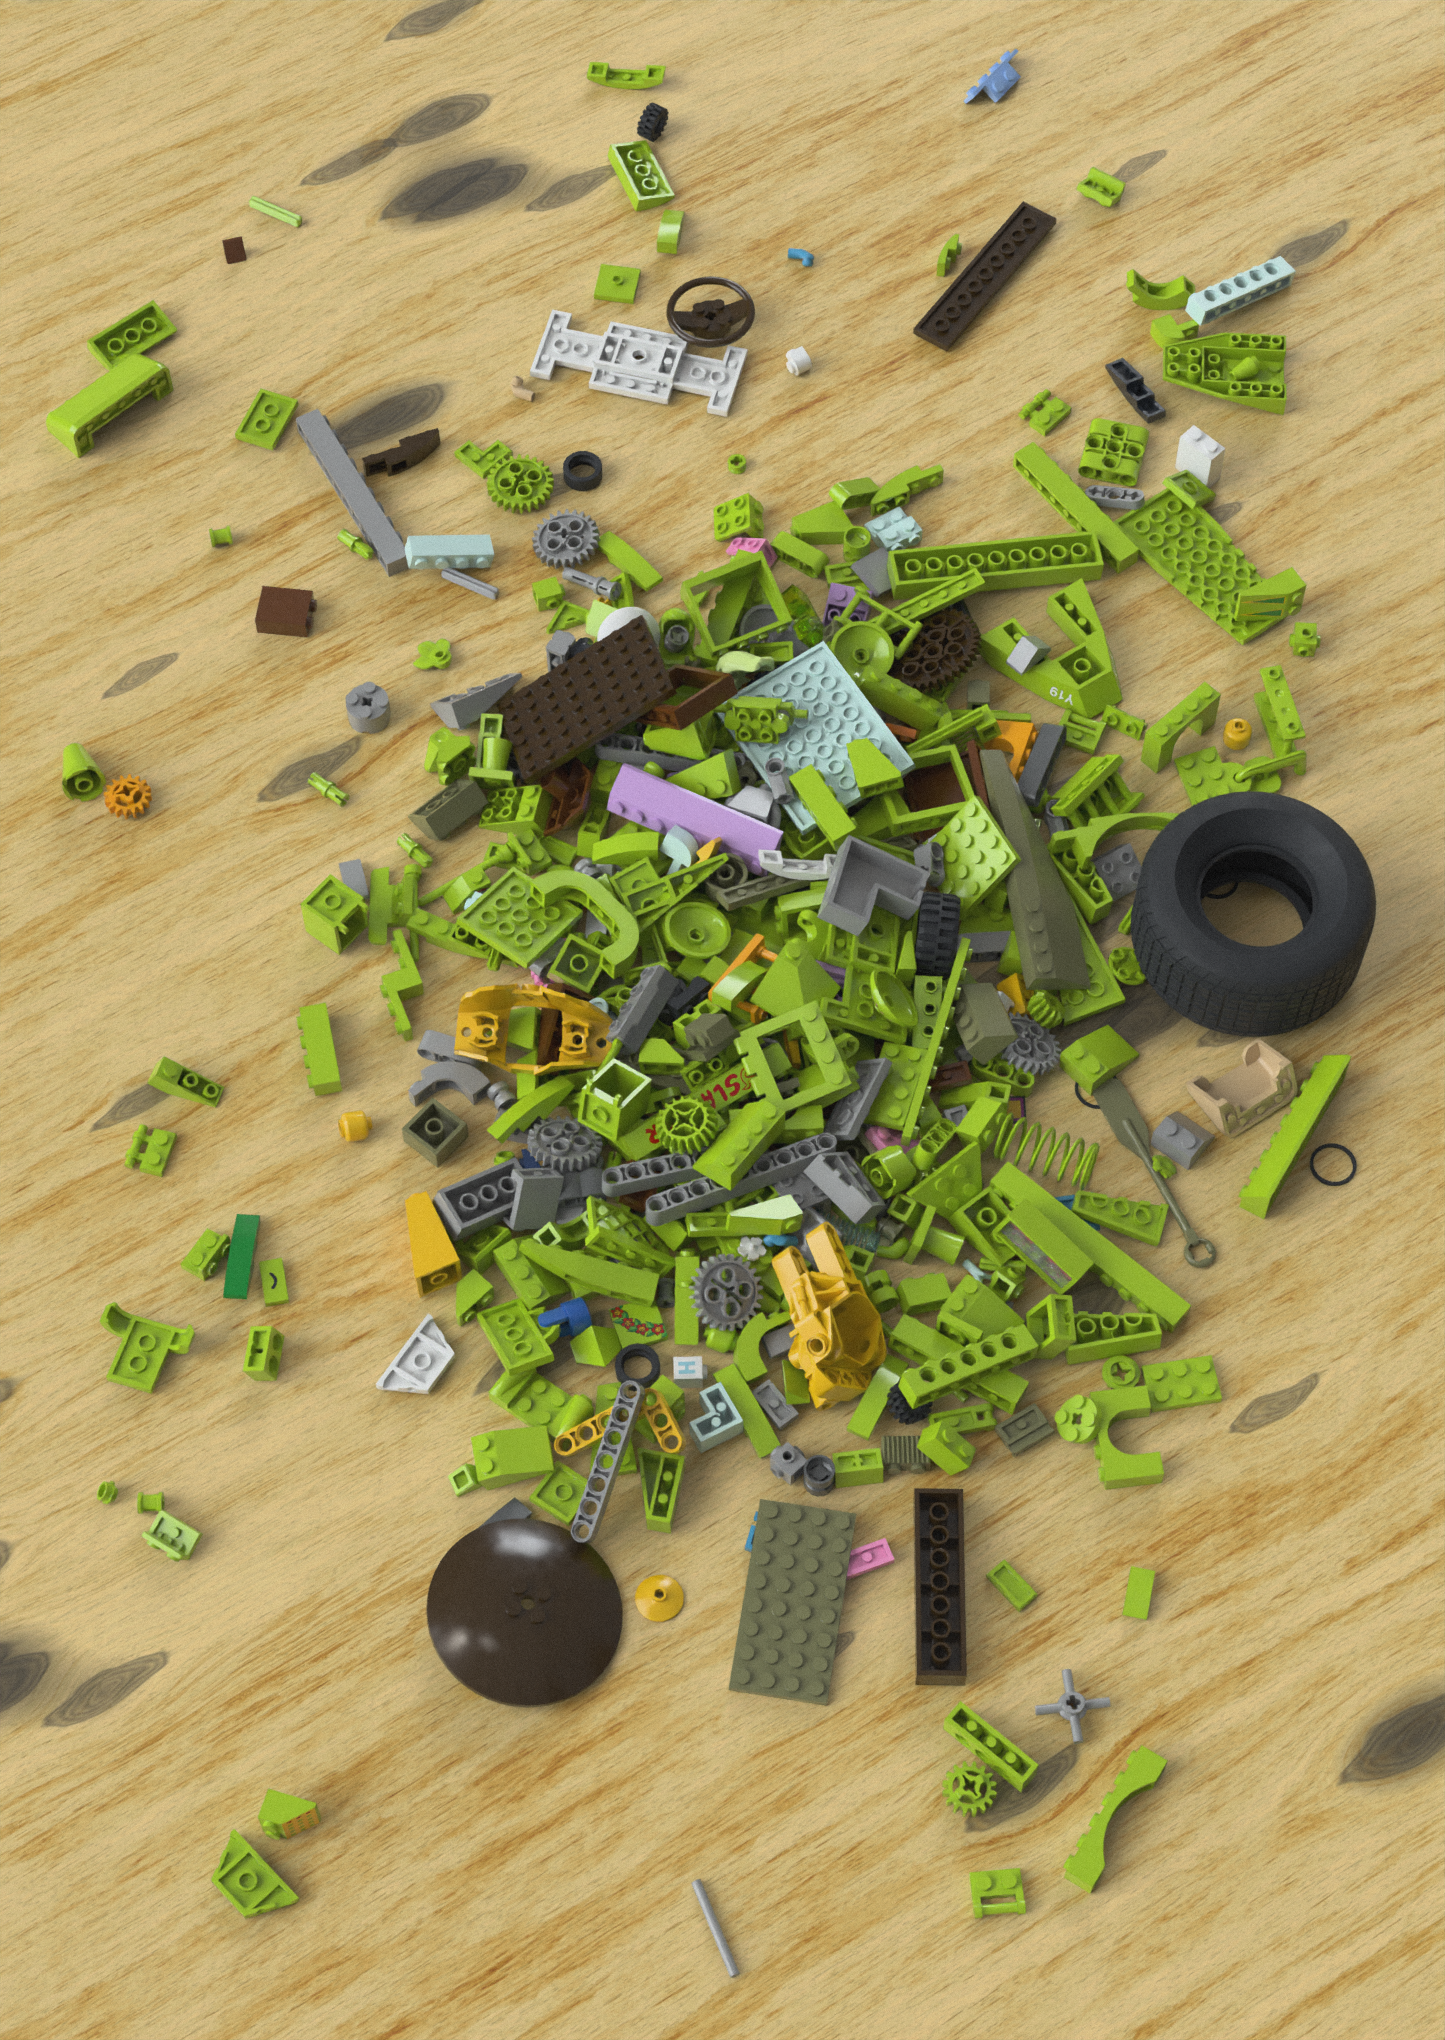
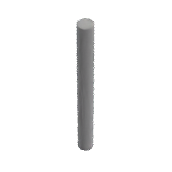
(715, 1928)

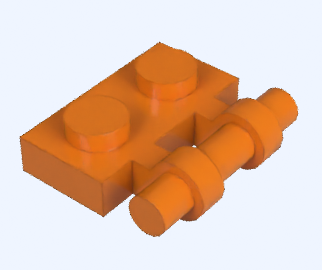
(906, 734)

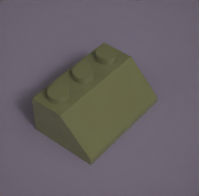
(449, 809)

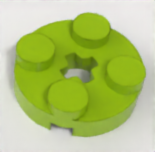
(1067, 1417)

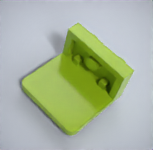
(738, 516)

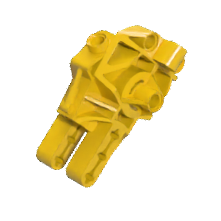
(833, 1320)

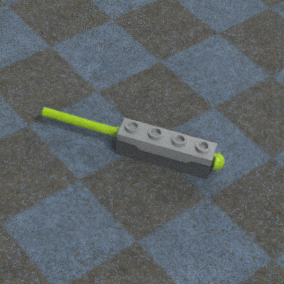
(640, 1011)

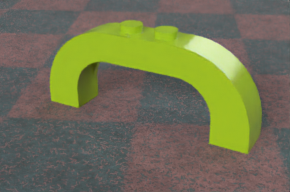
(615, 917)

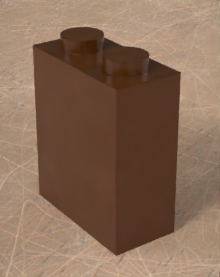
(285, 611)

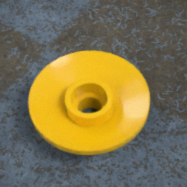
(659, 1608)

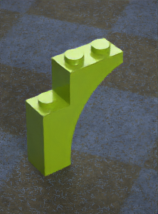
(685, 1317)

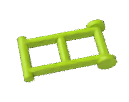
(863, 595)

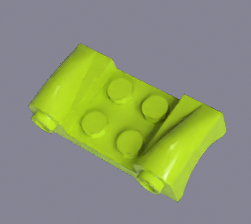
(541, 1403)

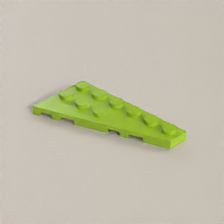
(1103, 990)

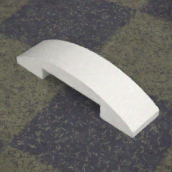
(796, 868)

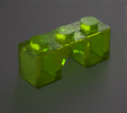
(808, 624)

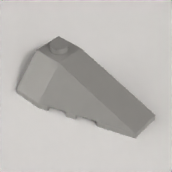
(466, 708)

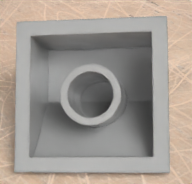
(1181, 1139)

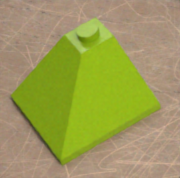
(793, 982)

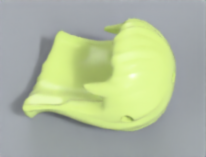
(740, 663)

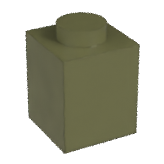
(978, 694)

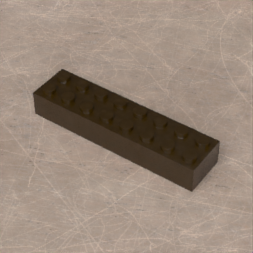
(939, 1587)

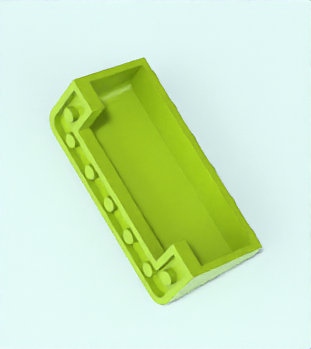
(106, 399)
(692, 741)

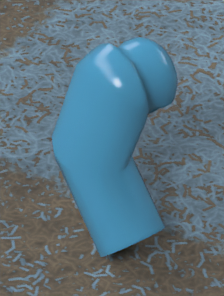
(801, 254)
(780, 1240)

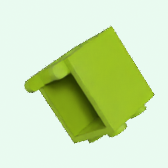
(334, 914)
(614, 1100)

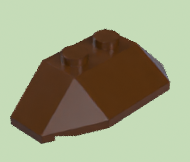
(570, 809)

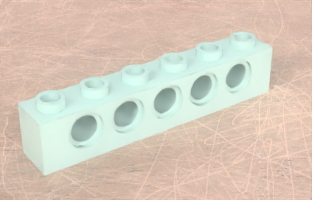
(1240, 290)

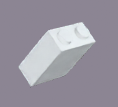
(1200, 456)

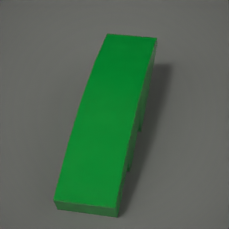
(241, 1256)

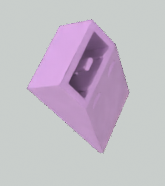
(838, 600)

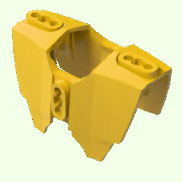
(490, 1010)

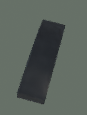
(1132, 387)

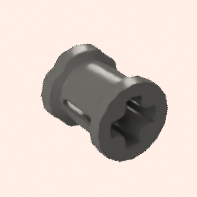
(666, 1293)

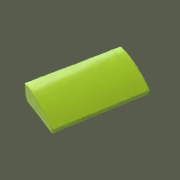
(640, 174)
(131, 335)

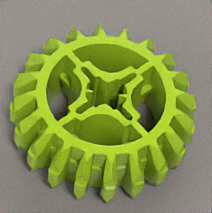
(688, 1117)

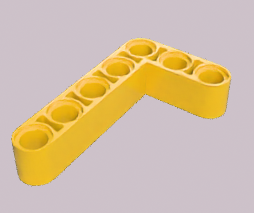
(597, 1424)

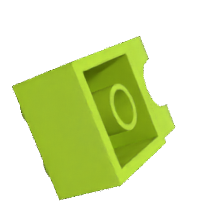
(816, 934)

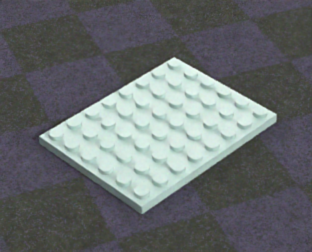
(835, 717)

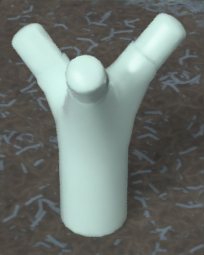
(975, 1271)

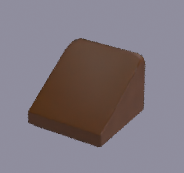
(234, 250)

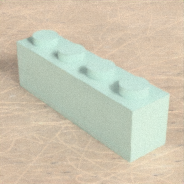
(449, 551)

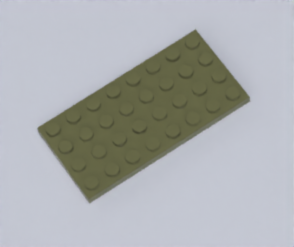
(792, 1602)

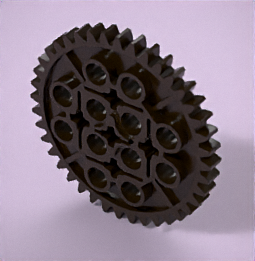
(938, 652)

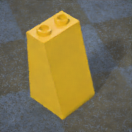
(432, 1252)

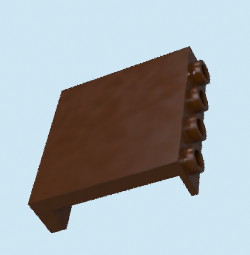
(939, 786)

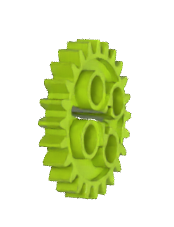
(520, 483)

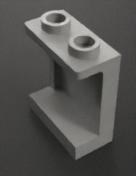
(535, 1198)

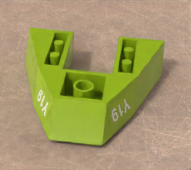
(1080, 678)

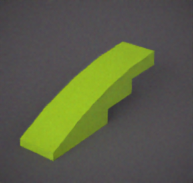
(629, 561)
(526, 1110)
(875, 1398)
(754, 1421)

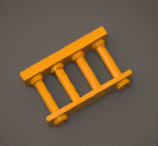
(752, 952)

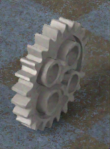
(565, 539)
(1033, 1048)
(564, 1143)
(737, 1275)

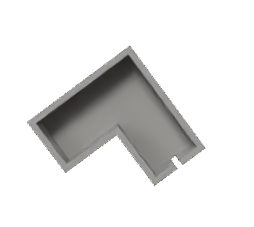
(867, 878)

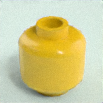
(1237, 734)
(354, 1125)

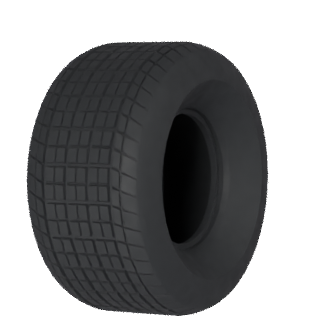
(1266, 843)

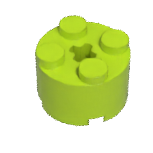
(889, 1171)

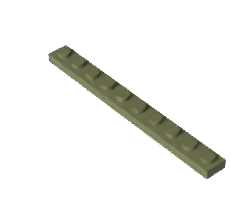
(775, 885)

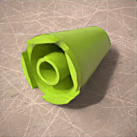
(81, 774)

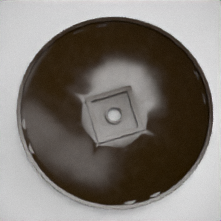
(514, 1651)

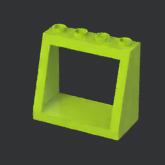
(752, 563)

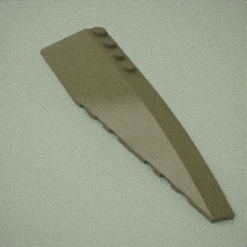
(1036, 894)

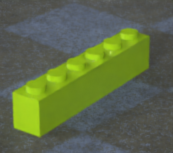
(923, 1344)

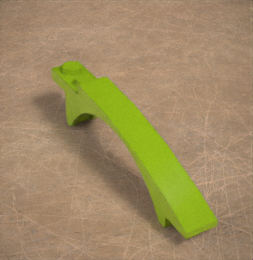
(1086, 840)

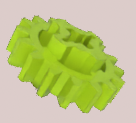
(974, 1798)

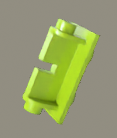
(1123, 722)

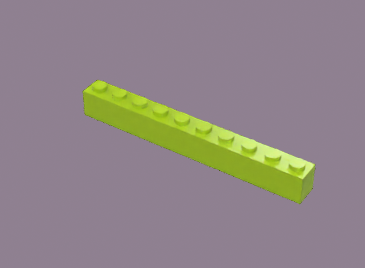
(1109, 1261)

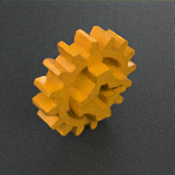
(128, 796)

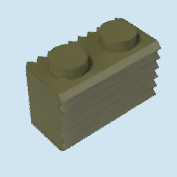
(708, 1030)
(902, 1454)

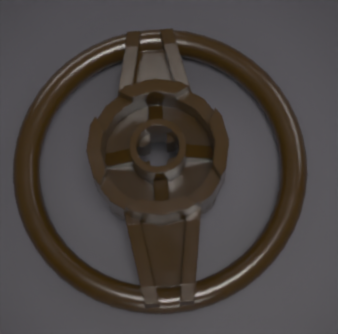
(712, 317)

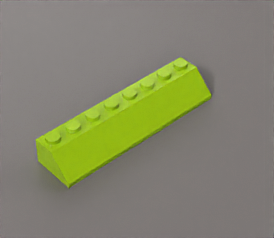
(1294, 1134)

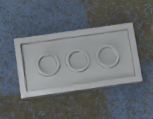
(855, 1107)

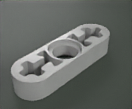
(1133, 497)

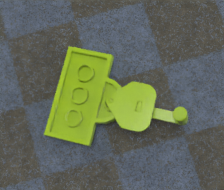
(1207, 777)

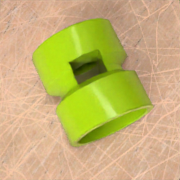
(856, 543)
(879, 1290)

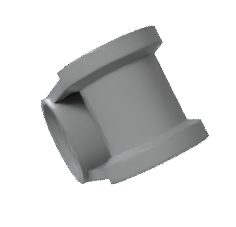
(930, 858)

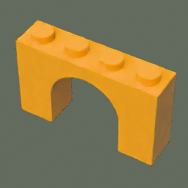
(1017, 739)

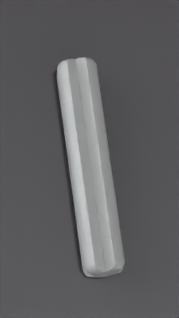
(470, 583)

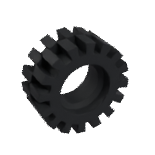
(652, 122)
(903, 1410)

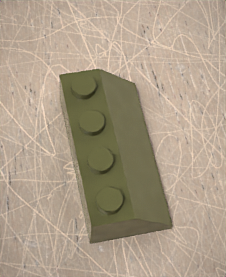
(982, 1021)

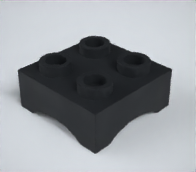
(688, 999)

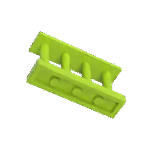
(1278, 712)
(1094, 781)

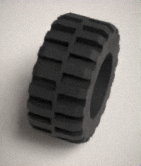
(936, 934)

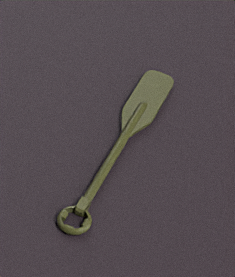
(1133, 1134)

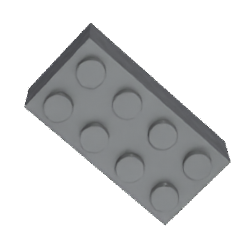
(477, 1200)

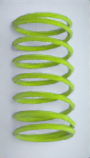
(1091, 1154)

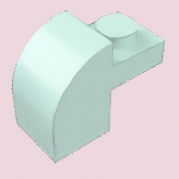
(681, 847)

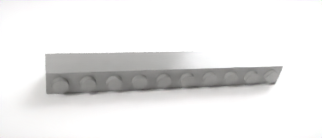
(353, 491)

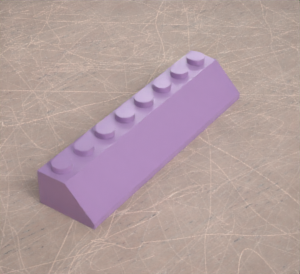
(663, 805)

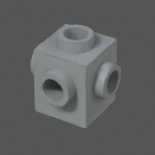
(787, 1462)

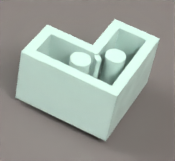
(720, 1419)

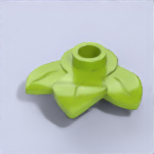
(434, 654)

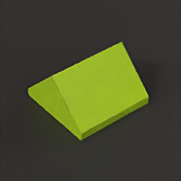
(479, 1248)

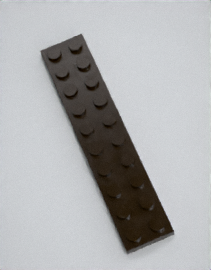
(984, 276)

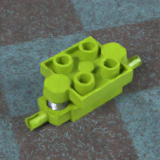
(759, 718)

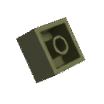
(435, 1132)

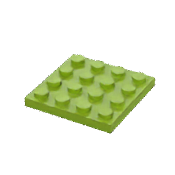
(974, 855)
(515, 921)

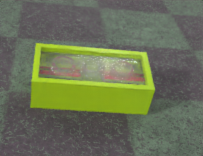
(1043, 1246)

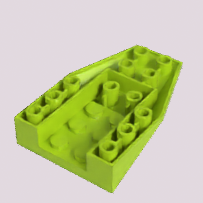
(1206, 364)

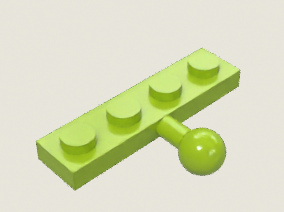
(712, 1223)

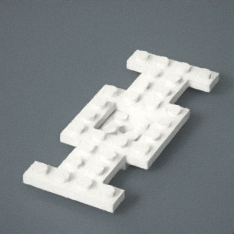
(662, 362)

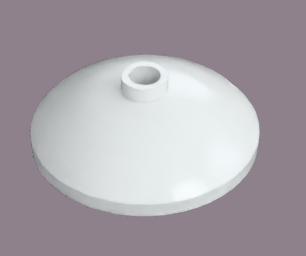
(622, 617)

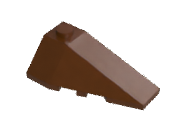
(551, 1026)

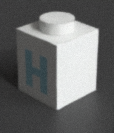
(689, 1372)

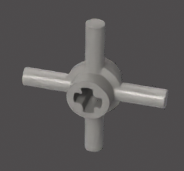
(1066, 1710)

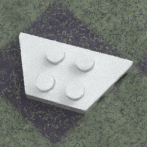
(419, 1361)

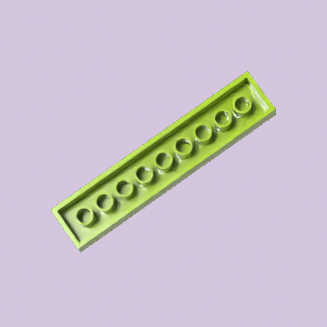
(999, 562)

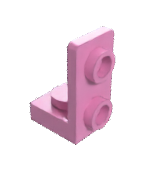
(753, 545)

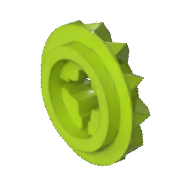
(1124, 1364)

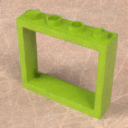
(932, 817)

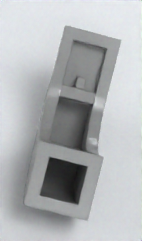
(450, 1076)

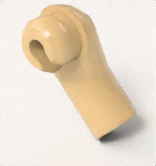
(519, 390)

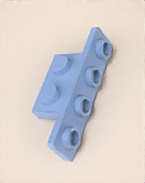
(998, 81)

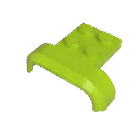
(142, 1348)

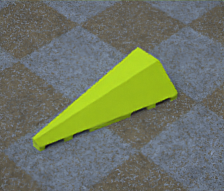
(655, 898)

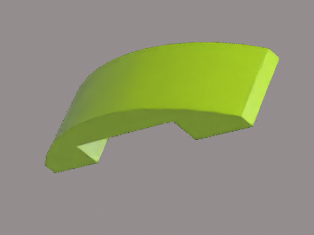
(625, 78)

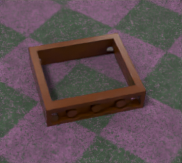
(715, 687)

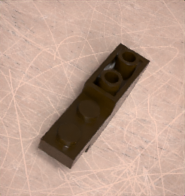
(410, 453)

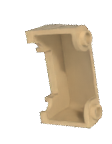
(1248, 1091)

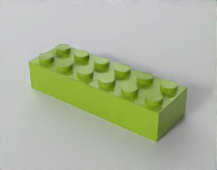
(730, 607)

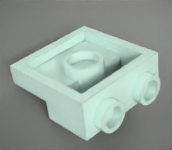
(894, 530)

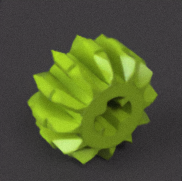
(1046, 1009)

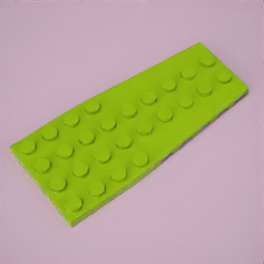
(1195, 559)

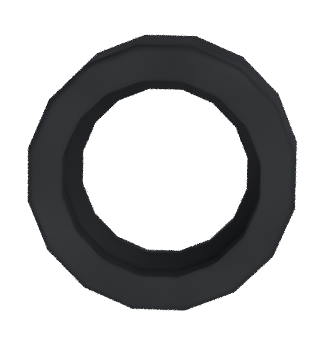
(582, 483)
(638, 1350)

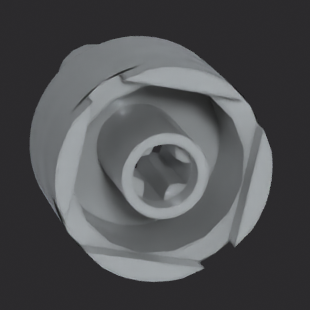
(368, 708)

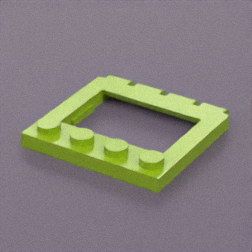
(822, 1047)

